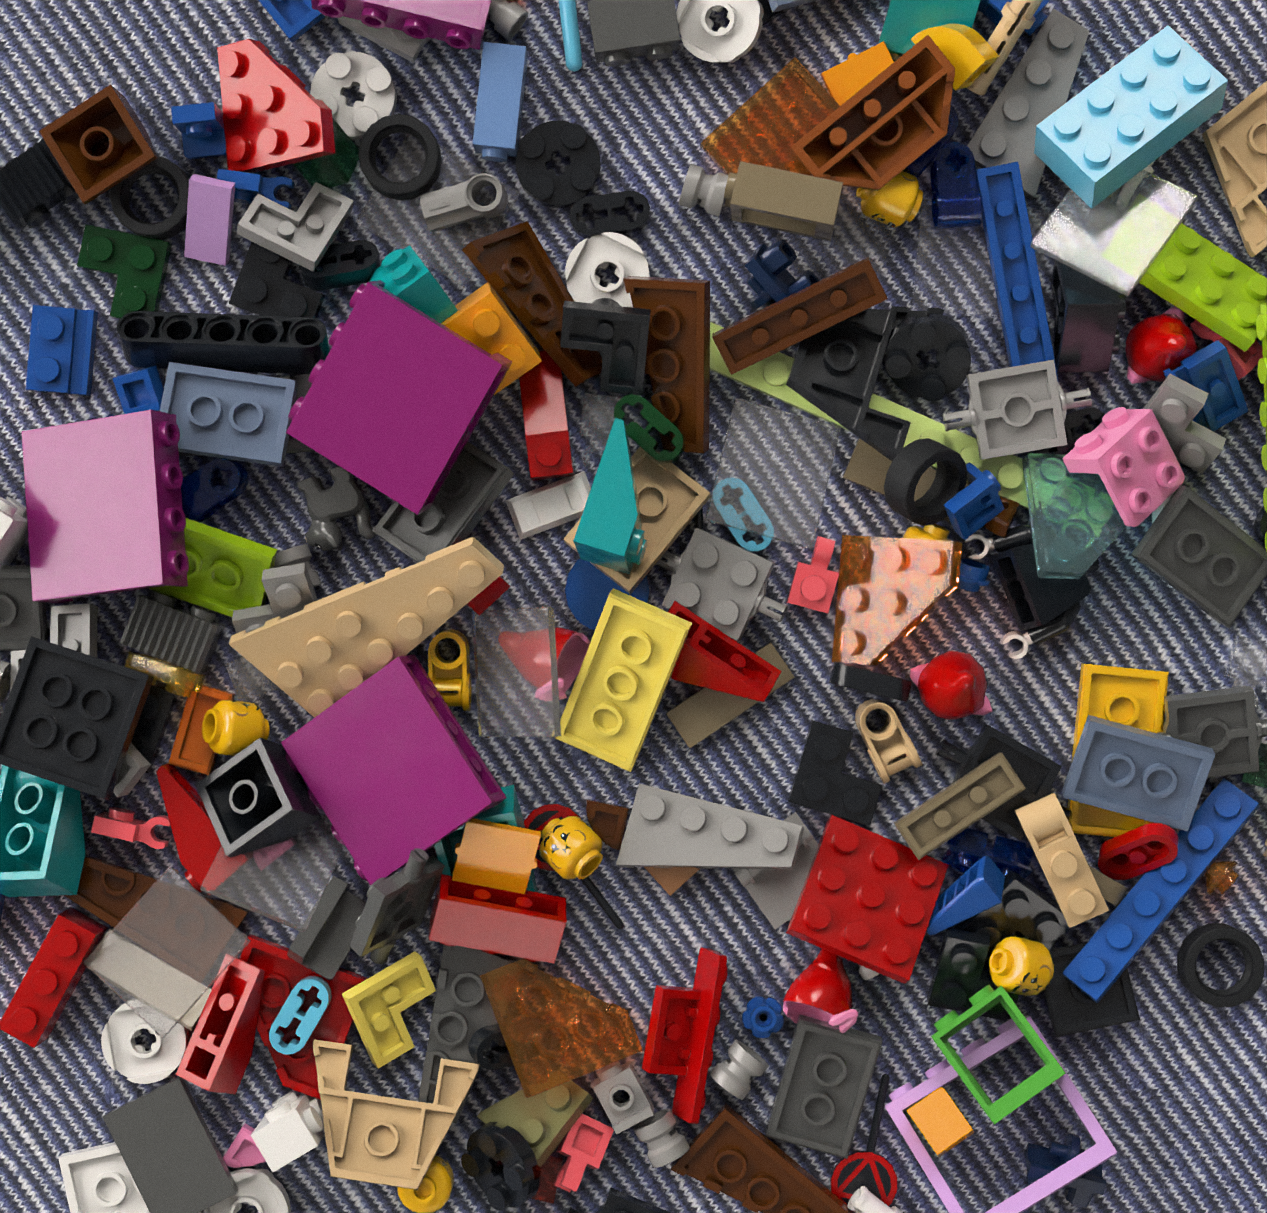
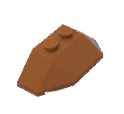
(884, 122)

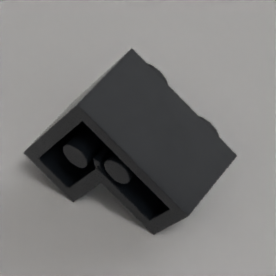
(1084, 321)

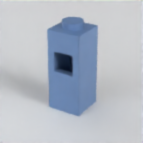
(500, 101)

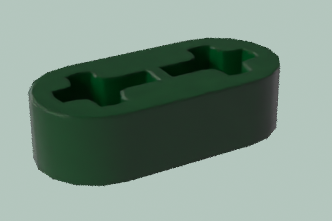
(656, 421)

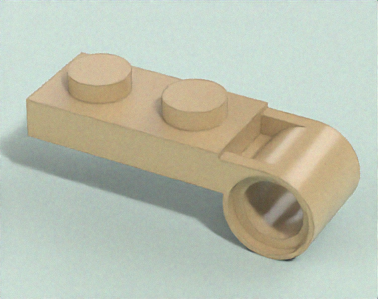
(1061, 860)

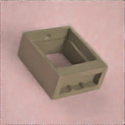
(783, 200)

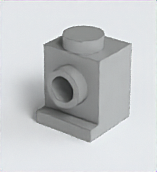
(622, 1077)

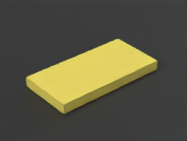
(622, 679)

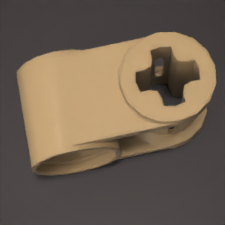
(889, 746)

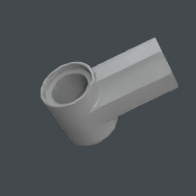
(459, 205)

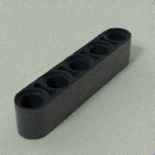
(223, 341)

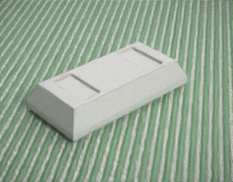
(549, 505)

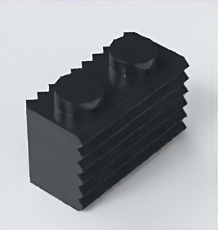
(33, 186)

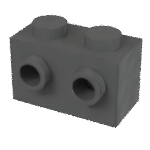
(633, 29)

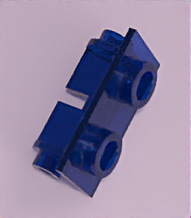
(970, 847)

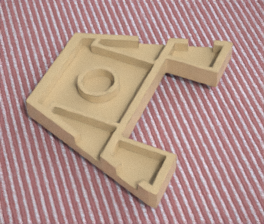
(1240, 160)
(380, 1135)

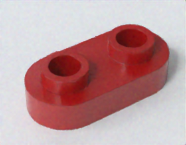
(1138, 851)

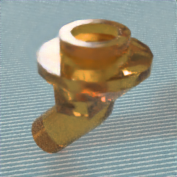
(1220, 876)

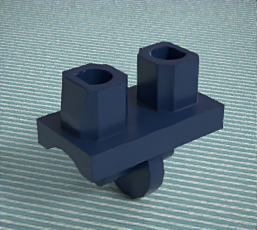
(770, 276)
(1043, 1160)

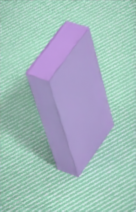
(209, 219)

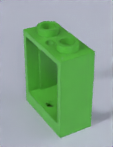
(983, 1002)

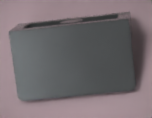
(329, 932)

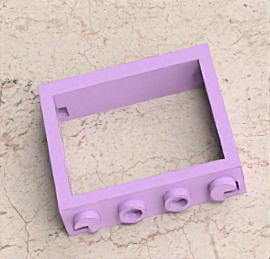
(975, 1055)

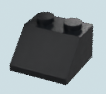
(256, 799)

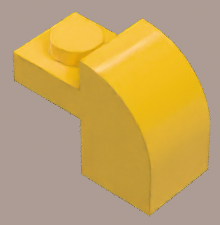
(964, 49)

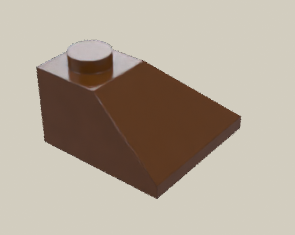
(99, 143)

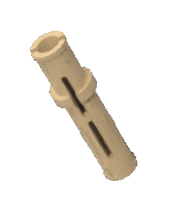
(1015, 19)

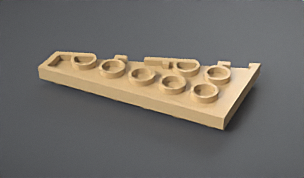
(361, 629)

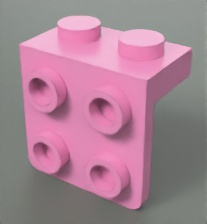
(1131, 461)

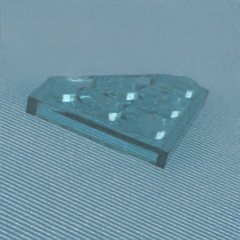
(1068, 516)

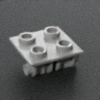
(779, 890)

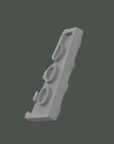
(1030, 96)
(693, 832)

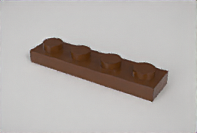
(799, 316)

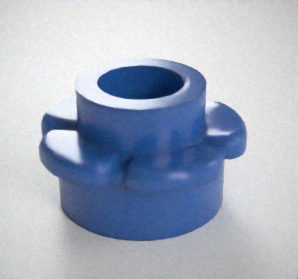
(973, 575)
(761, 1005)

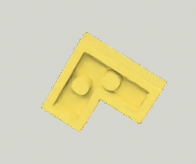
(378, 1004)

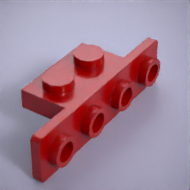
(683, 1033)

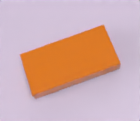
(189, 747)

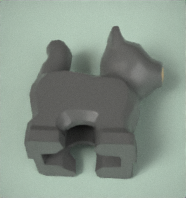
(329, 504)

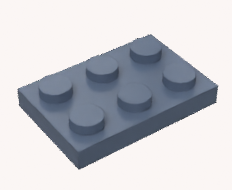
(230, 413)
(1138, 773)

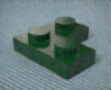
(135, 260)

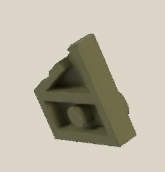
(540, 1118)

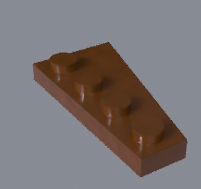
(535, 293)
(678, 353)
(114, 890)
(746, 1165)

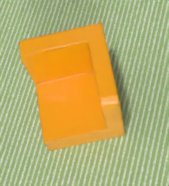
(940, 1121)

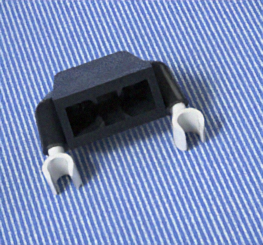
(1038, 604)

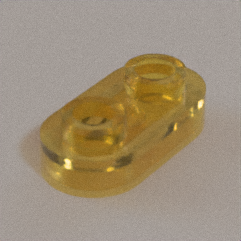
(178, 679)

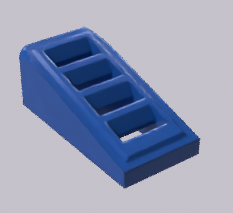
(969, 895)

